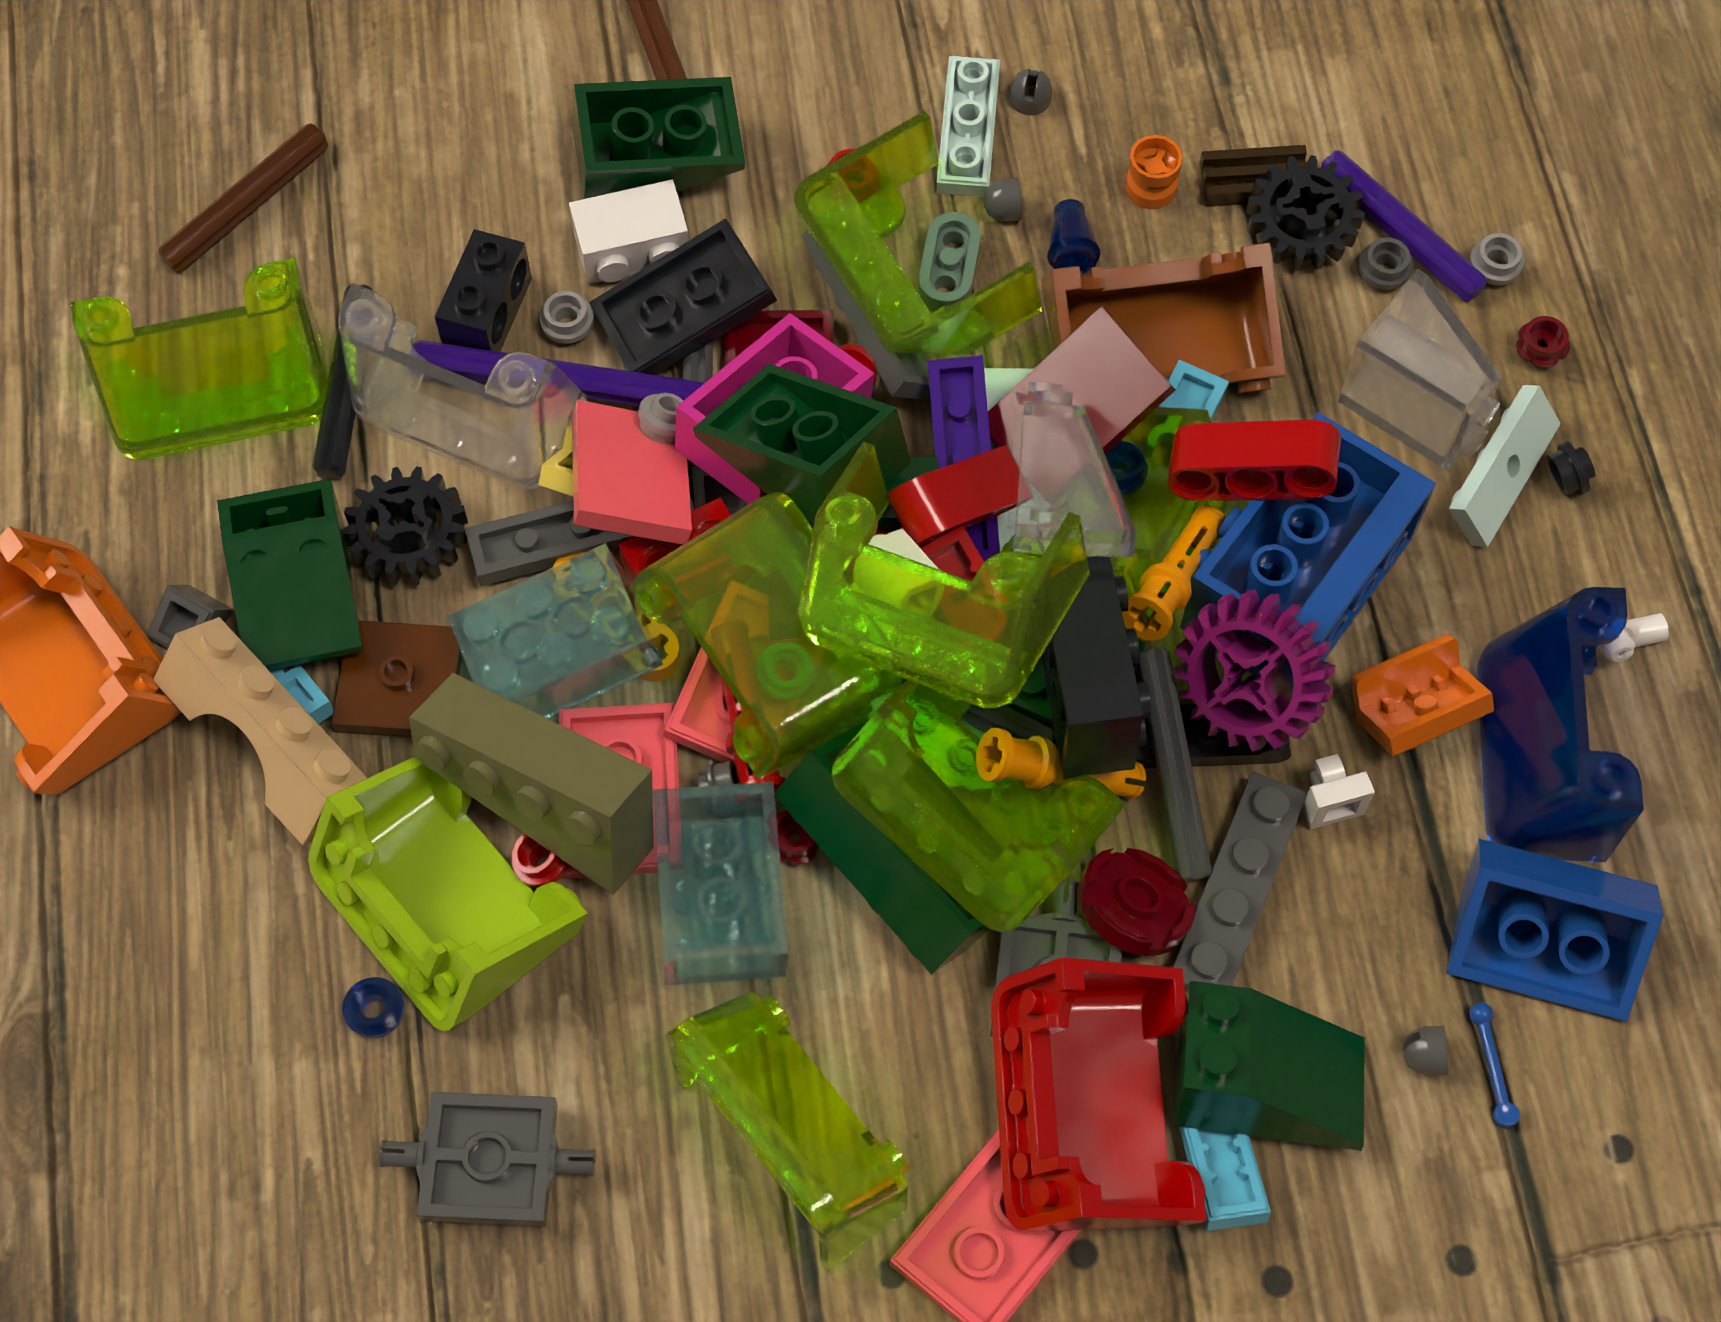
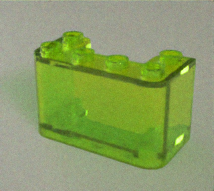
(980, 840)

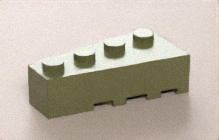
(540, 778)

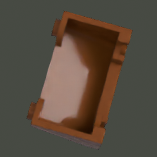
(1194, 310)

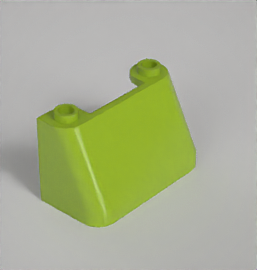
(434, 892)

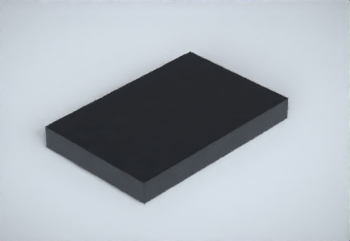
(683, 301)

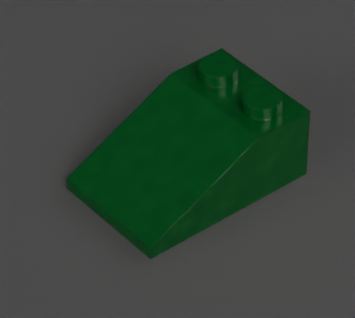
(655, 133)
(801, 435)
(1267, 1070)

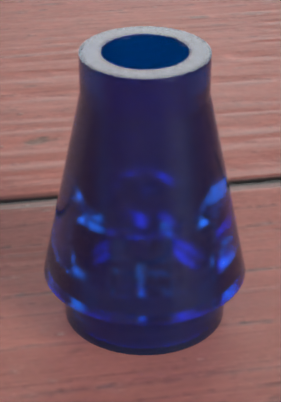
(1072, 238)

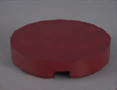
(1135, 902)

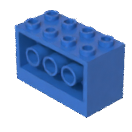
(1320, 549)

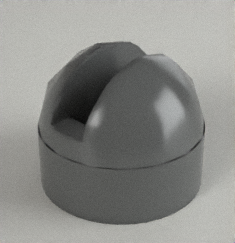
(1043, 91)
(1003, 200)
(1427, 1051)

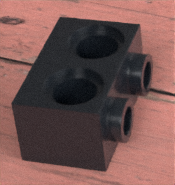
(484, 292)

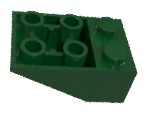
(290, 574)

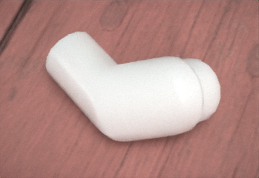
(1636, 633)

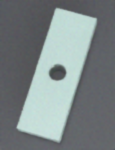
(968, 126)
(1504, 465)

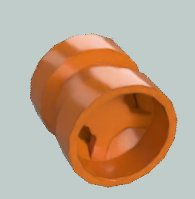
(1153, 171)

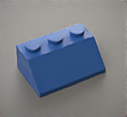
(1554, 930)

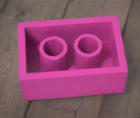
(786, 345)

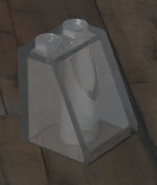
(1423, 376)

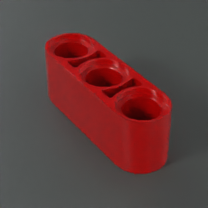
(1254, 460)
(957, 495)

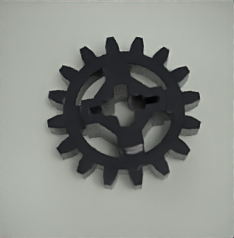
(1299, 220)
(406, 528)

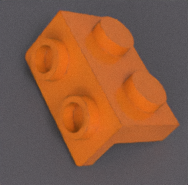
(1418, 696)

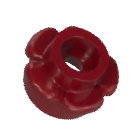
(1546, 331)
(796, 852)

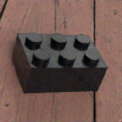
(1092, 679)

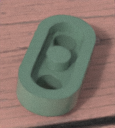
(947, 265)

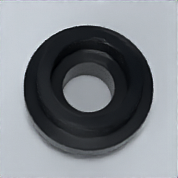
(1571, 468)

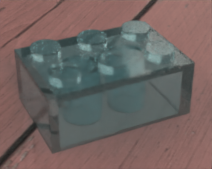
(558, 635)
(719, 883)

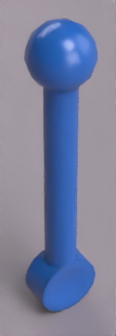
(1506, 1113)

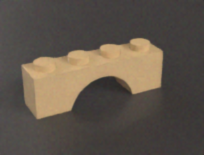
(218, 674)

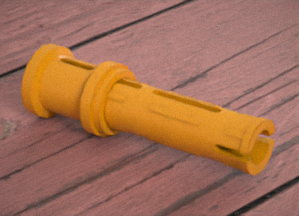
(1199, 534)
(1037, 764)

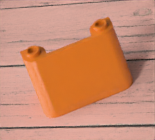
(71, 664)

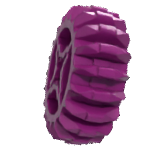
(1284, 712)

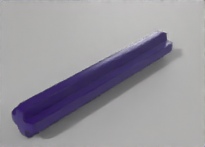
(1409, 229)

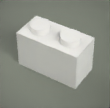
(627, 230)

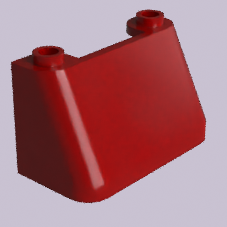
(1087, 1099)

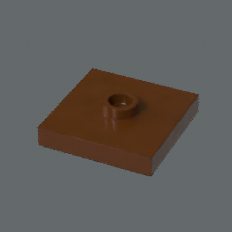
(393, 676)

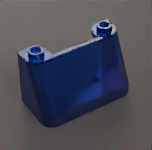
(1537, 765)

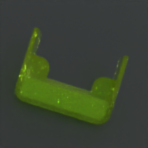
(857, 205)
(924, 623)
(793, 1121)

